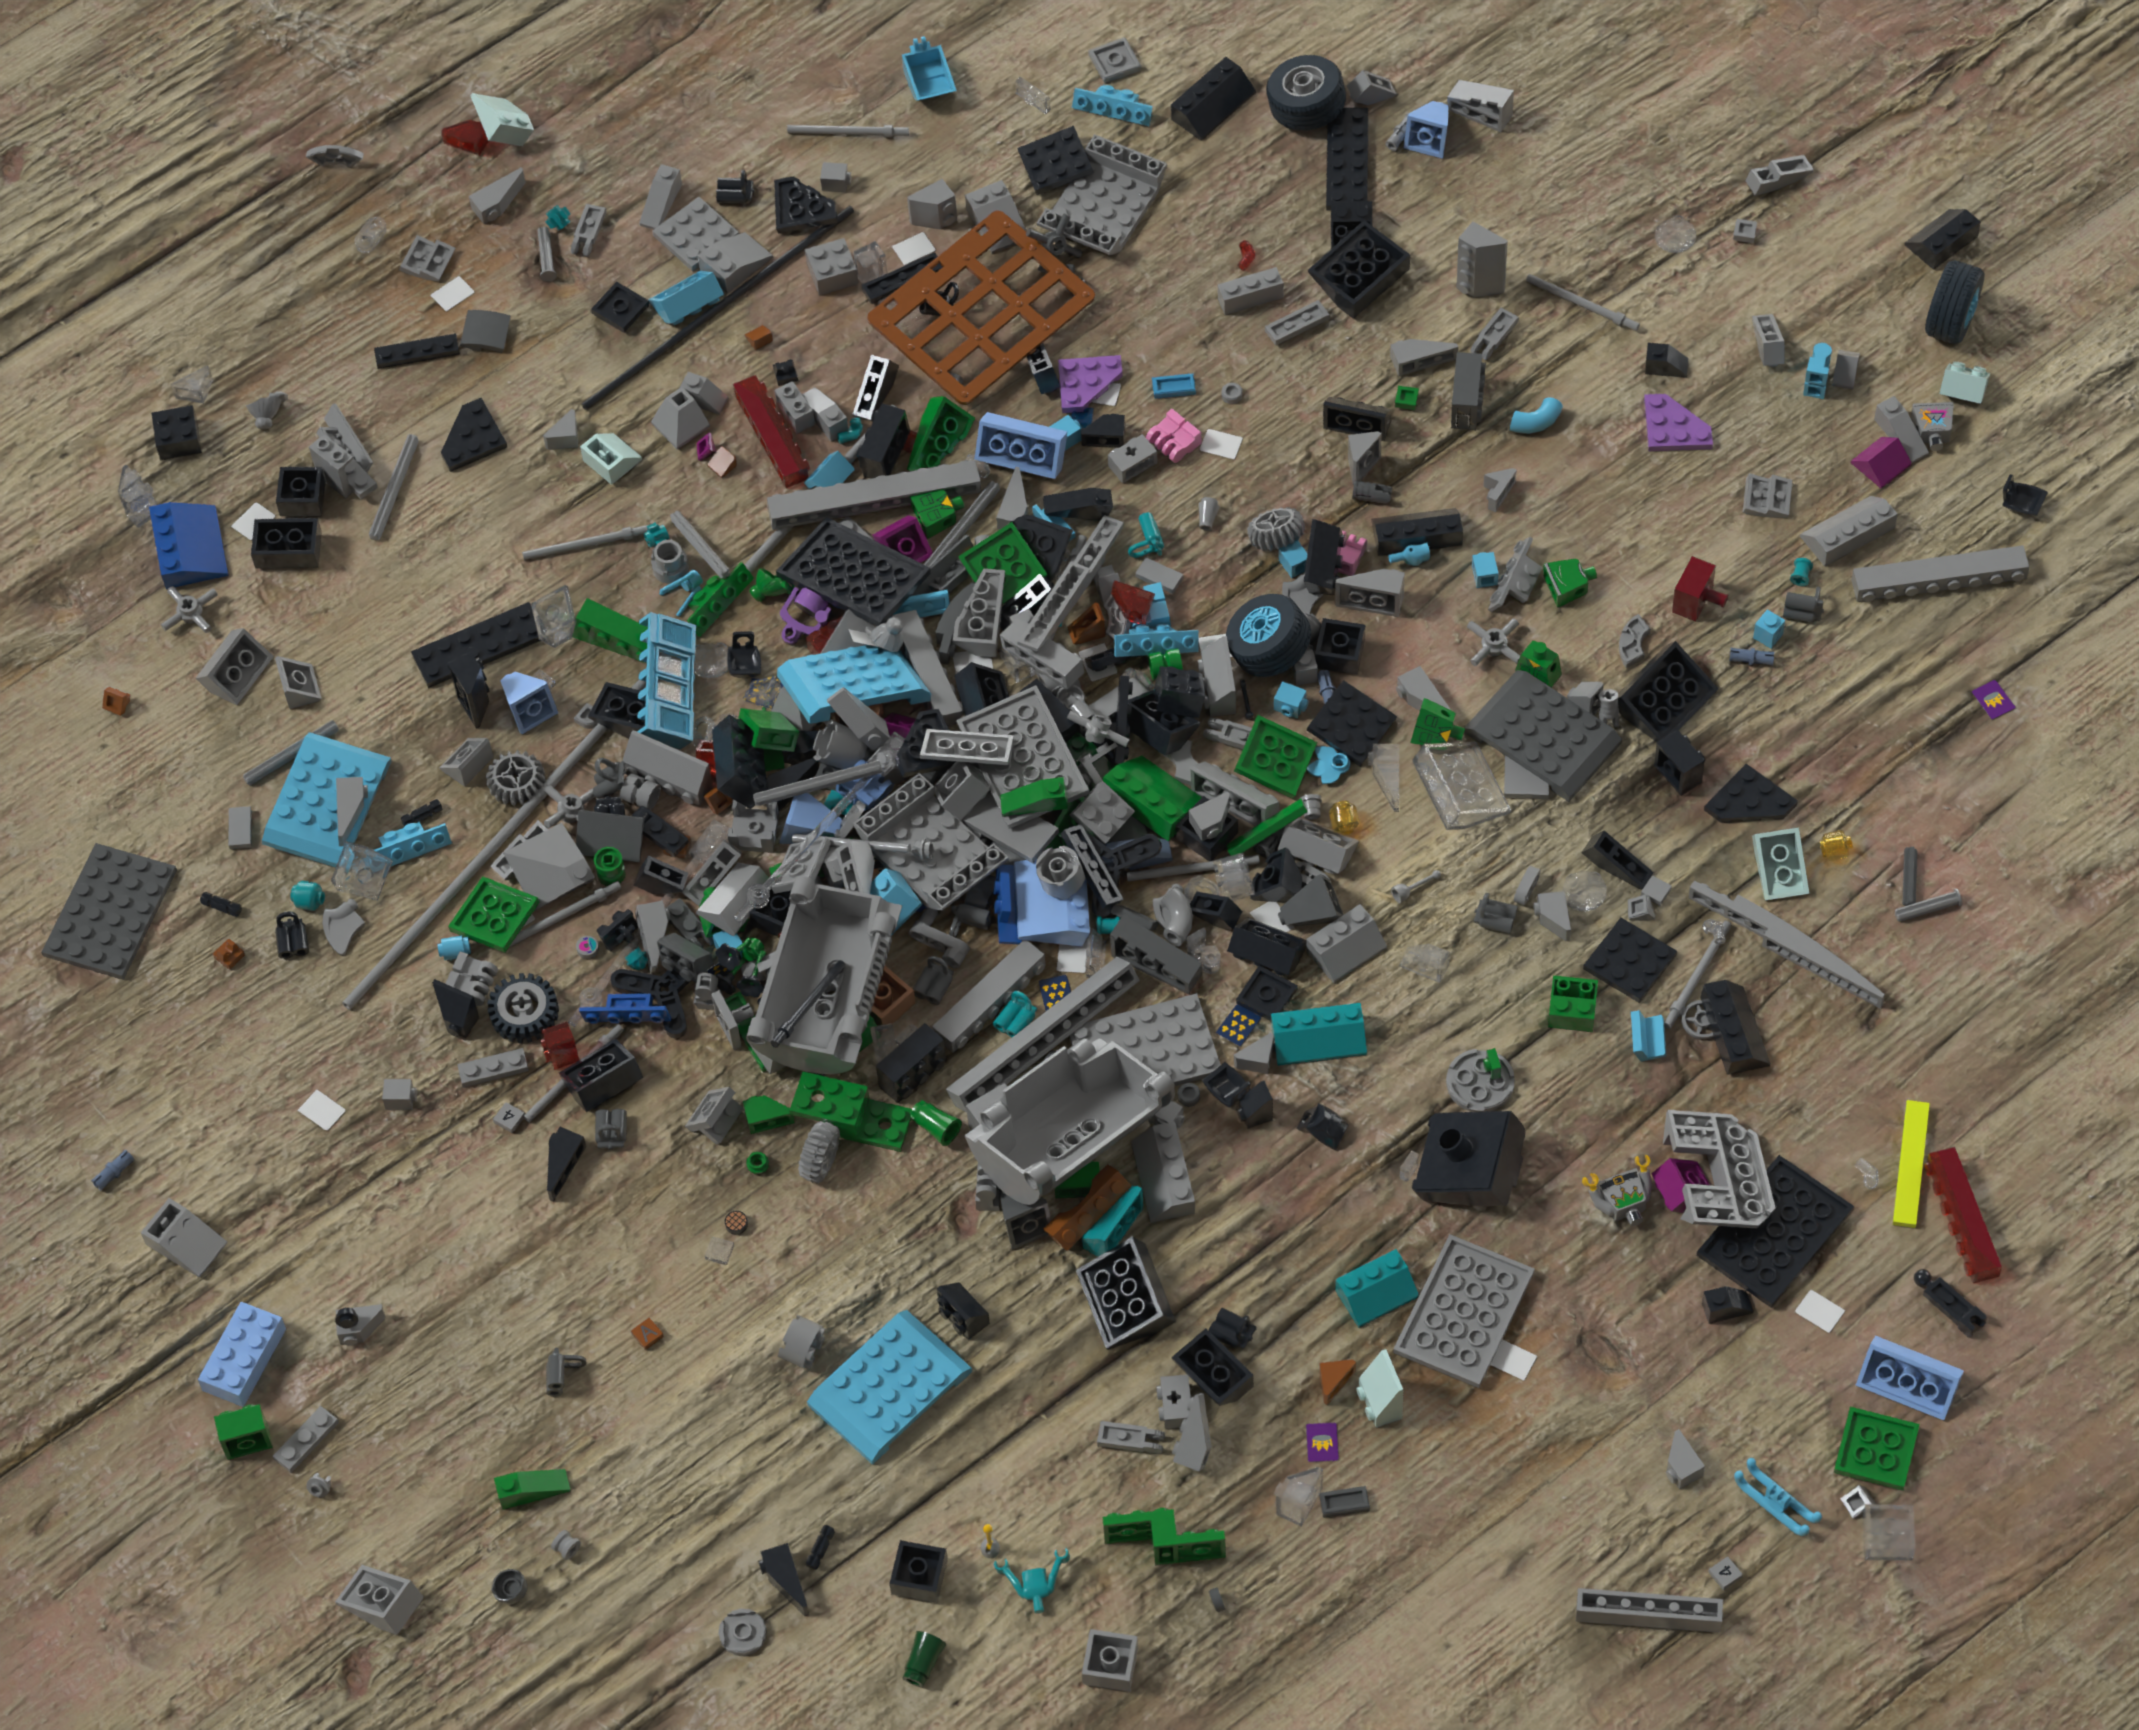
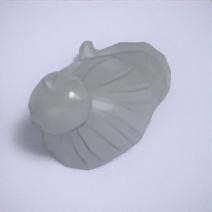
(266, 408)
(887, 635)

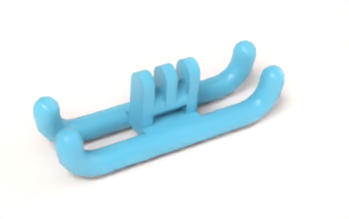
(1776, 1499)

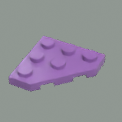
(1086, 379)
(1673, 426)

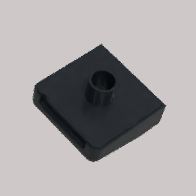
(1471, 1158)

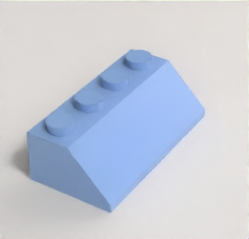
(1909, 1377)

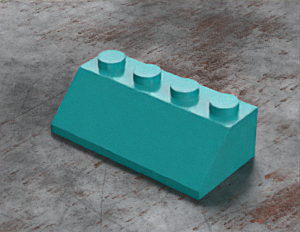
(1318, 1034)

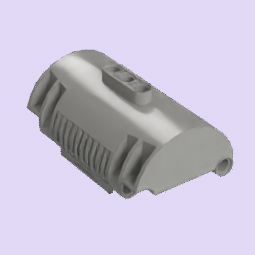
(818, 931)
(1065, 1116)

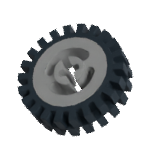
(519, 993)

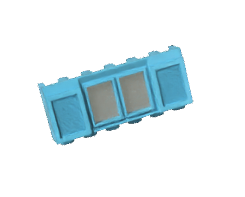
(668, 680)

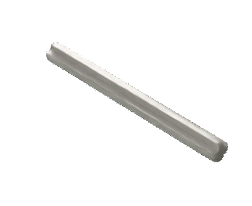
(393, 487)
(965, 522)
(817, 783)

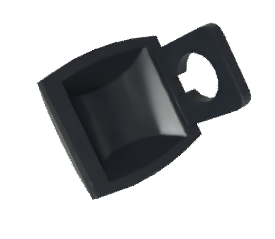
(2023, 497)
(743, 660)
(1226, 1085)
(1324, 1125)

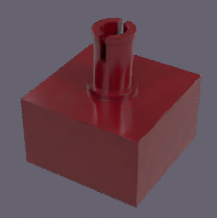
(1696, 589)

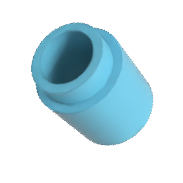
(452, 946)

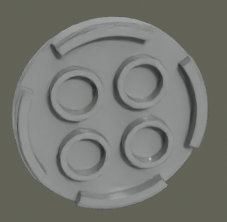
(1473, 1087)

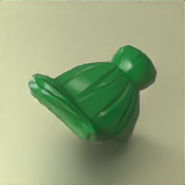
(769, 585)

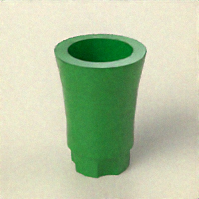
(936, 1122)

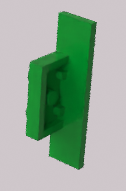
(717, 596)

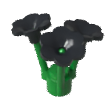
(728, 958)

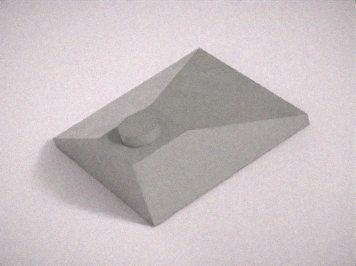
(549, 865)

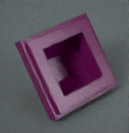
(705, 447)

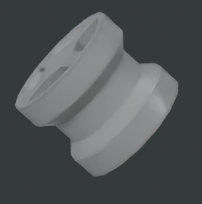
(565, 1545)

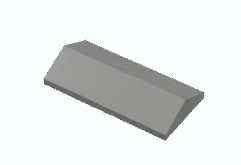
(967, 747)
(731, 896)

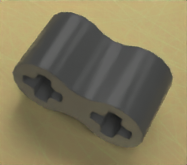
(982, 893)

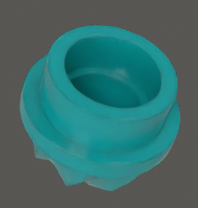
(637, 959)

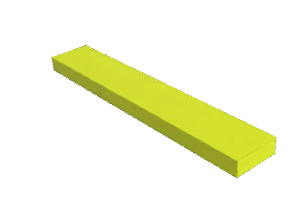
(1911, 1164)

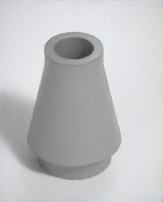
(1207, 512)

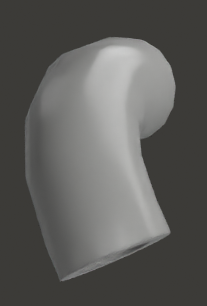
(1180, 914)

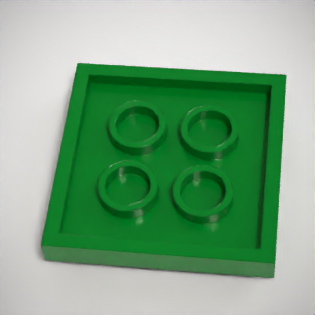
(1006, 552)
(1275, 756)
(493, 914)
(1876, 1448)

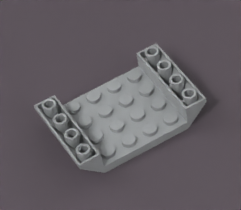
(1109, 201)
(915, 815)

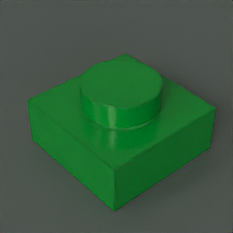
(1406, 397)
(1492, 1064)

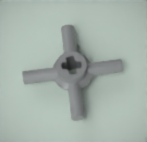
(189, 609)
(1494, 641)
(1098, 728)
(567, 806)

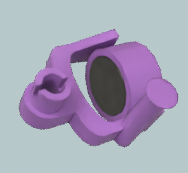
(809, 603)

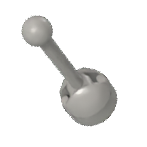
(1401, 891)

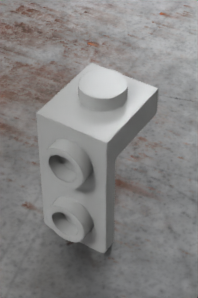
(1087, 769)

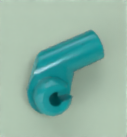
(853, 432)

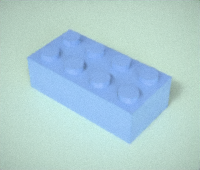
(1020, 444)
(242, 1354)

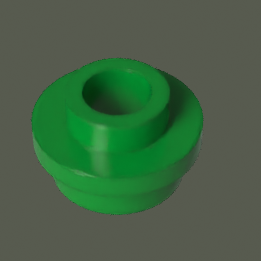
(757, 1157)

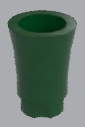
(922, 1658)

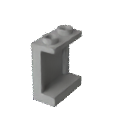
(333, 460)

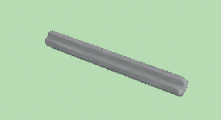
(700, 544)
(285, 755)

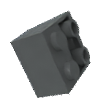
(683, 956)

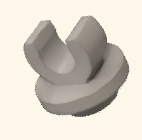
(318, 1486)

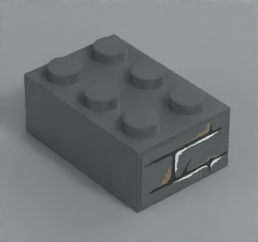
(1468, 391)

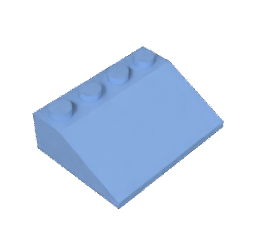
(1047, 917)

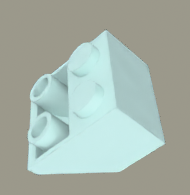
(1964, 382)
(609, 456)

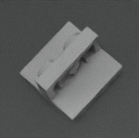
(715, 1114)

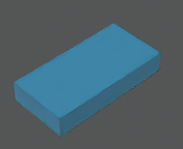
(1173, 386)

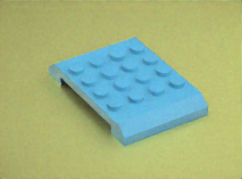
(865, 671)
(306, 809)
(887, 1385)

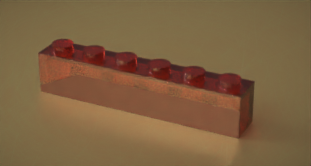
(771, 432)
(1963, 1215)

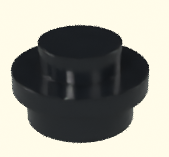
(346, 1318)

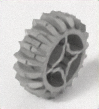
(1276, 528)
(502, 781)
(819, 1152)

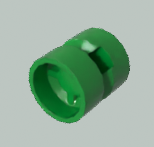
(1170, 658)
(609, 866)

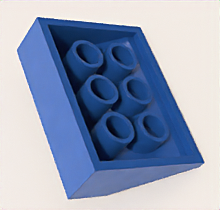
(188, 543)

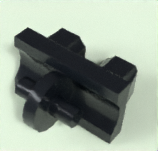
(619, 930)

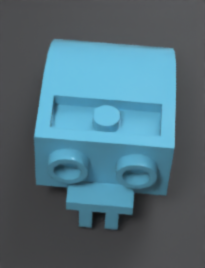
(927, 70)

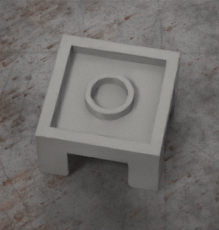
(754, 828)

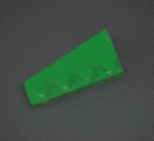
(609, 630)

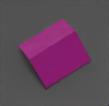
(1882, 460)

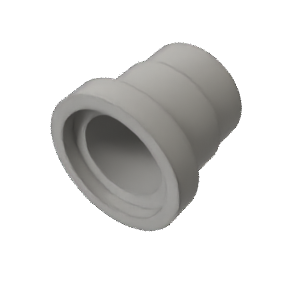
(1312, 804)

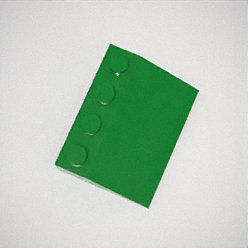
(1153, 794)

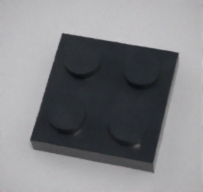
(620, 307)
(1266, 993)

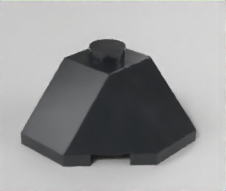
(1279, 878)

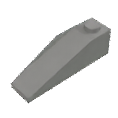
(979, 622)

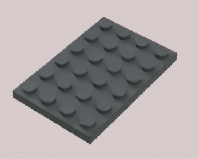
(109, 911)

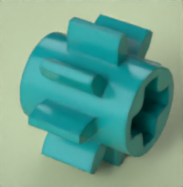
(558, 217)
(655, 534)

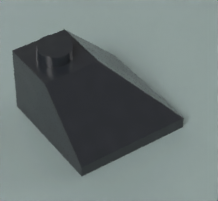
(457, 1009)

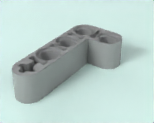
(1105, 705)

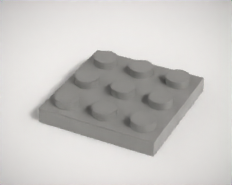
(693, 231)

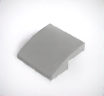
(427, 259)
(1767, 496)

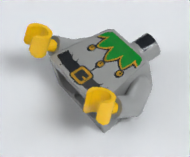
(1622, 1194)

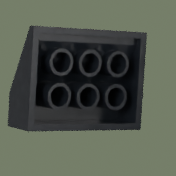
(1360, 268)
(1665, 693)
(1125, 1294)

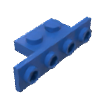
(1006, 905)
(626, 1008)

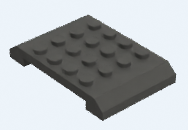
(1544, 733)

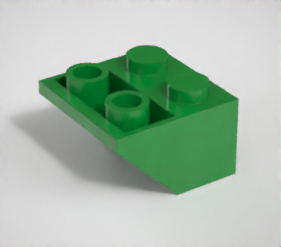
(1572, 1003)

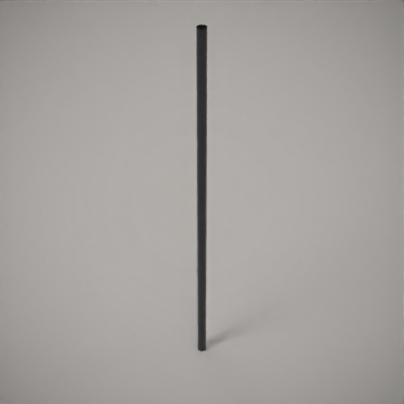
(714, 310)

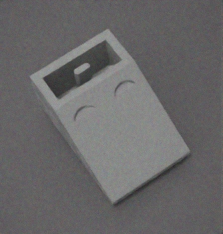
(183, 1238)

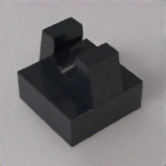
(785, 372)

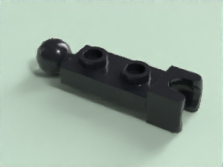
(1950, 1302)

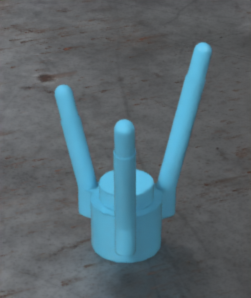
(689, 582)

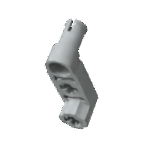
(953, 948)

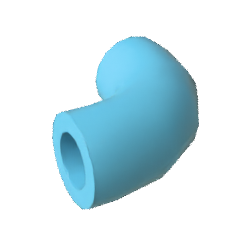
(1537, 420)

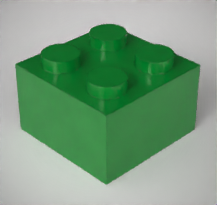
(243, 1431)

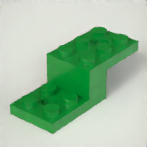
(851, 1111)
(1161, 1528)

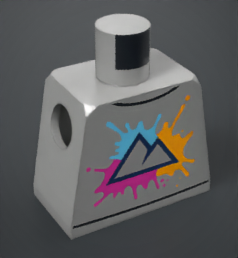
(1933, 422)

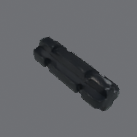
(422, 813)
(221, 904)
(820, 1547)

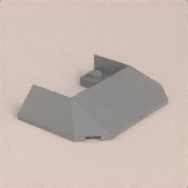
(1737, 1167)

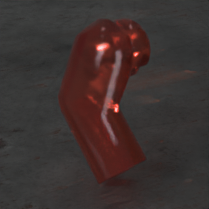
(1247, 253)

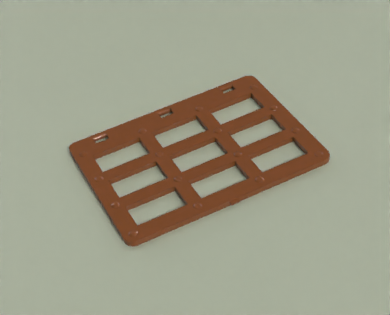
(954, 260)

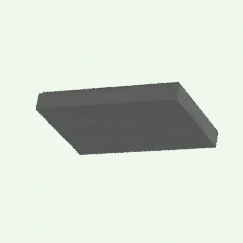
(603, 830)

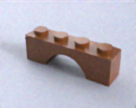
(1105, 1191)

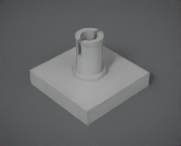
(729, 1019)

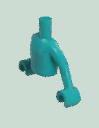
(1035, 1581)

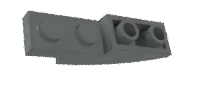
(946, 625)

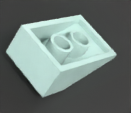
(502, 120)
(1780, 863)
(1381, 1391)

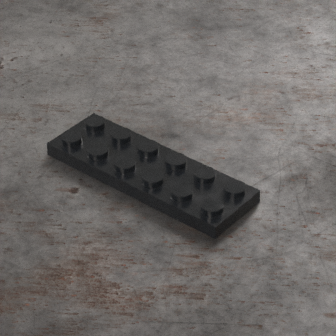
(1347, 157)
(485, 640)

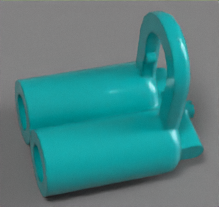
(1152, 537)
(1015, 1015)

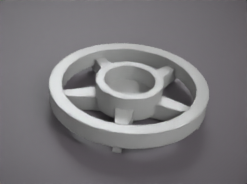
(1700, 1021)

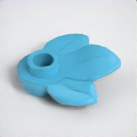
(1326, 764)

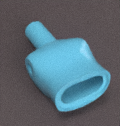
(1412, 555)

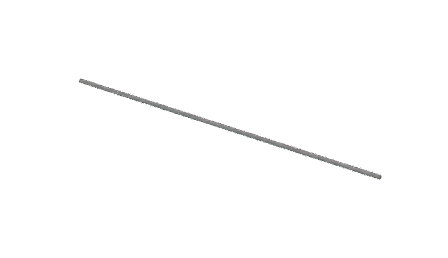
(527, 808)

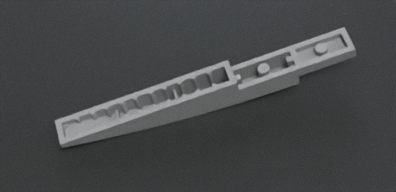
(1071, 584)
(1787, 941)

